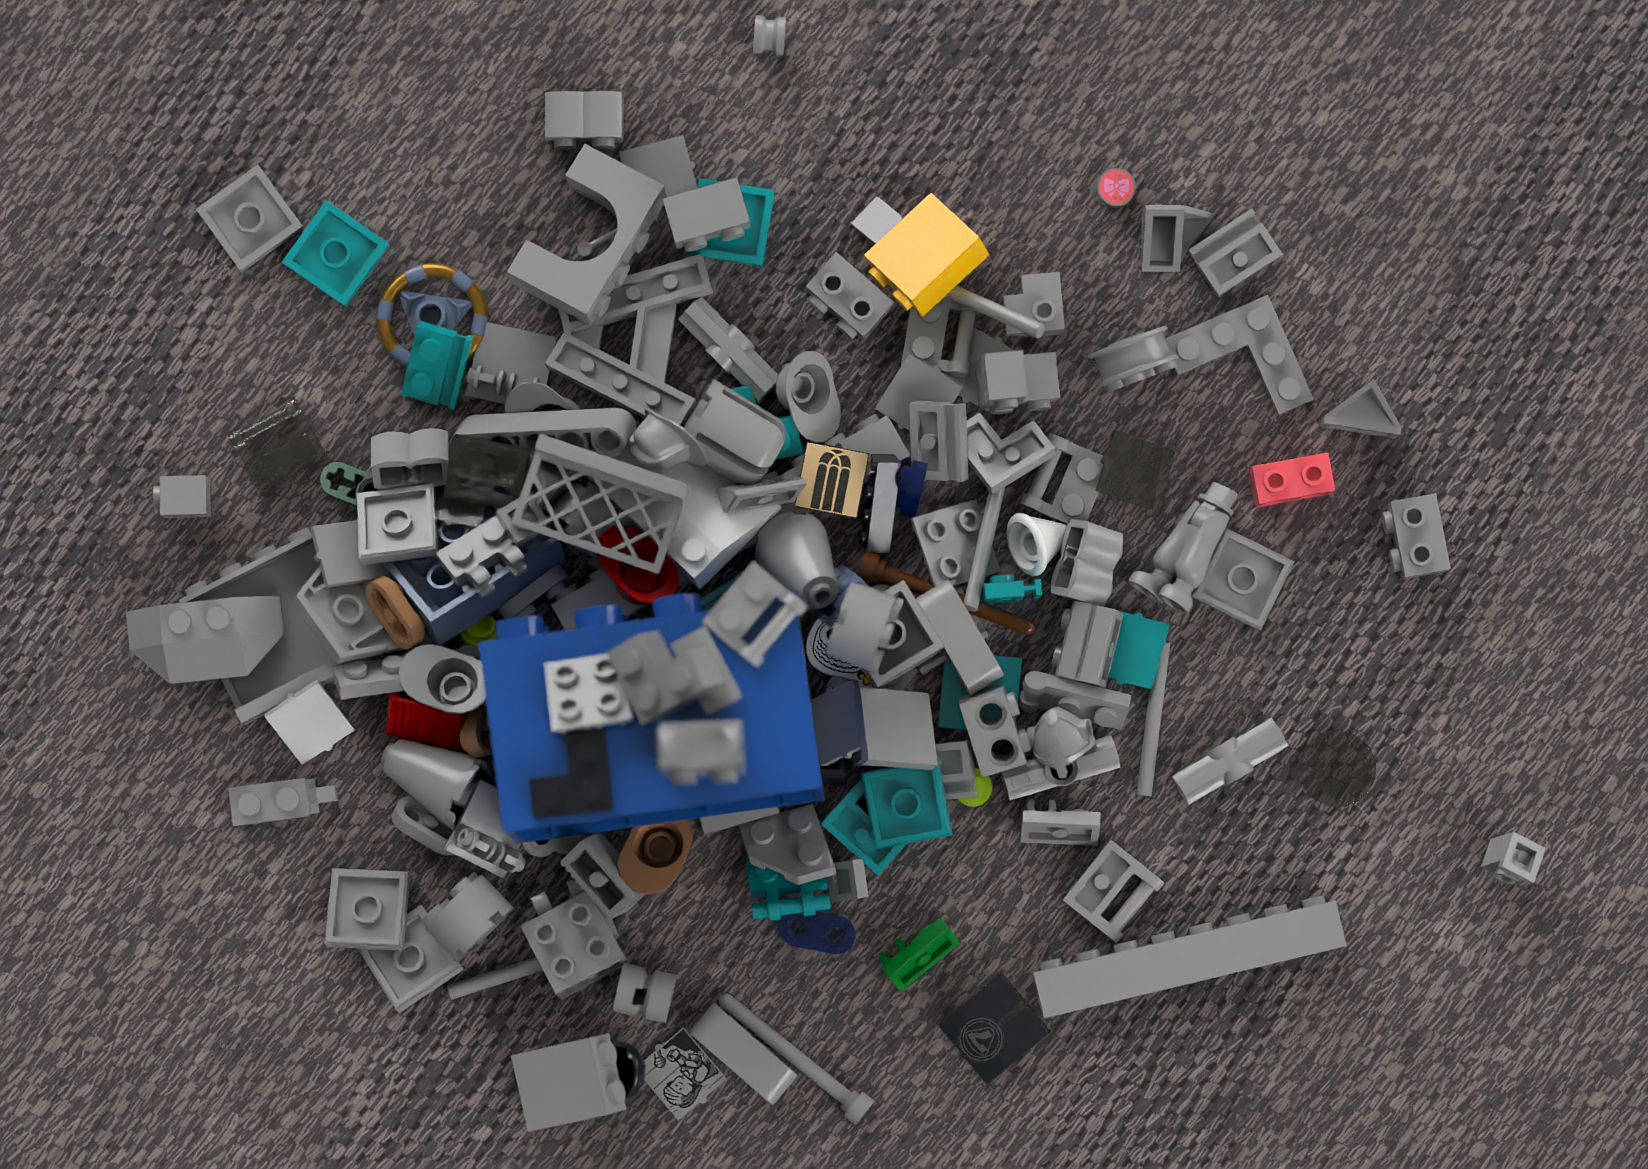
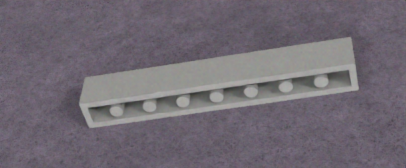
(1188, 958)

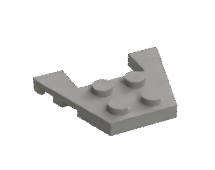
(345, 620)

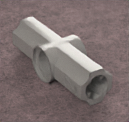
(729, 348)
(1229, 761)
(1037, 776)

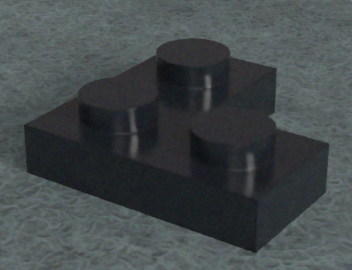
(584, 789)

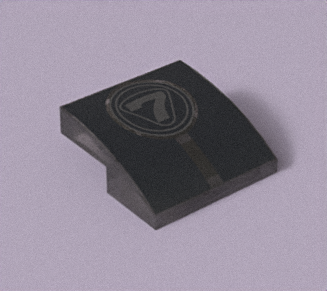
(994, 1028)

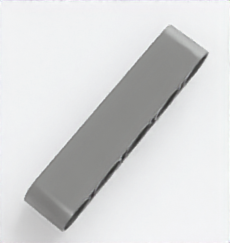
(596, 430)

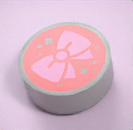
(1116, 187)

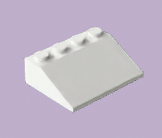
(704, 533)

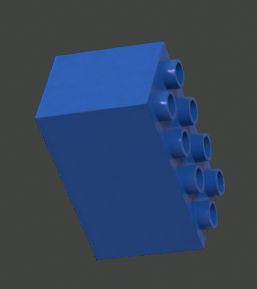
(773, 709)

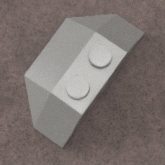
(206, 637)

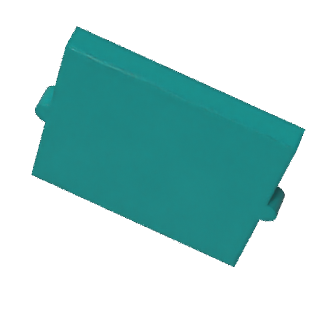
(1138, 650)

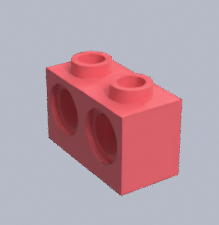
(1291, 480)

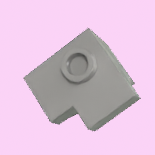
(1040, 301)

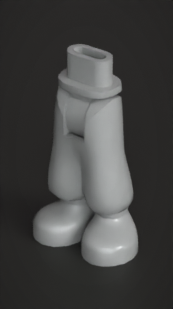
(1187, 551)

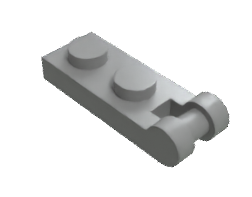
(1085, 701)

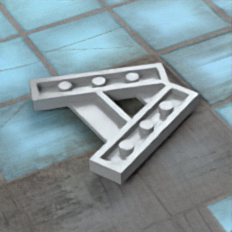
(641, 385)

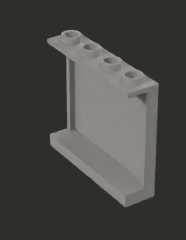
(299, 654)

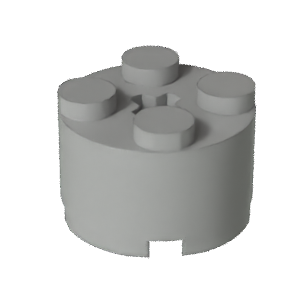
(574, 523)
(863, 627)
(468, 917)

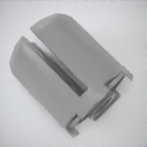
(736, 434)

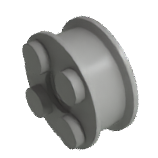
(1134, 359)

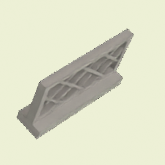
(611, 471)

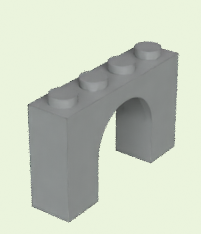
(585, 286)

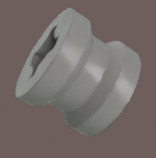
(769, 35)

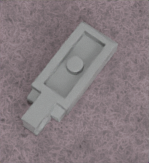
(278, 800)

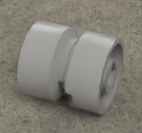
(658, 996)

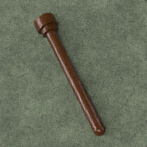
(875, 570)

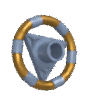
(430, 308)

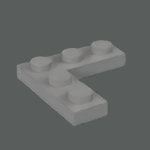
(1259, 330)

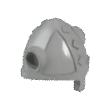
(1060, 739)

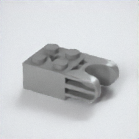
(702, 750)

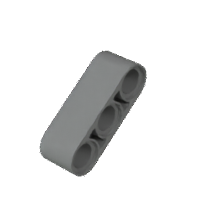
(961, 637)
(743, 1053)

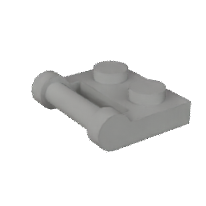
(927, 335)
(1077, 489)
(744, 606)
(1103, 882)

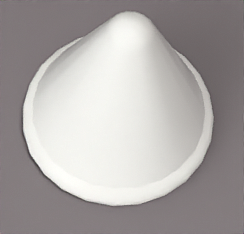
(1043, 536)

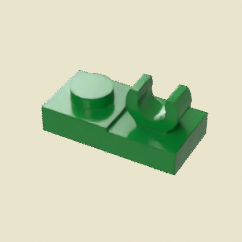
(925, 950)

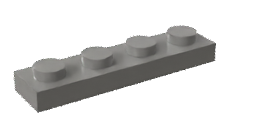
(377, 676)

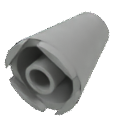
(798, 557)
(435, 776)

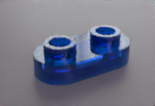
(911, 488)
(816, 932)

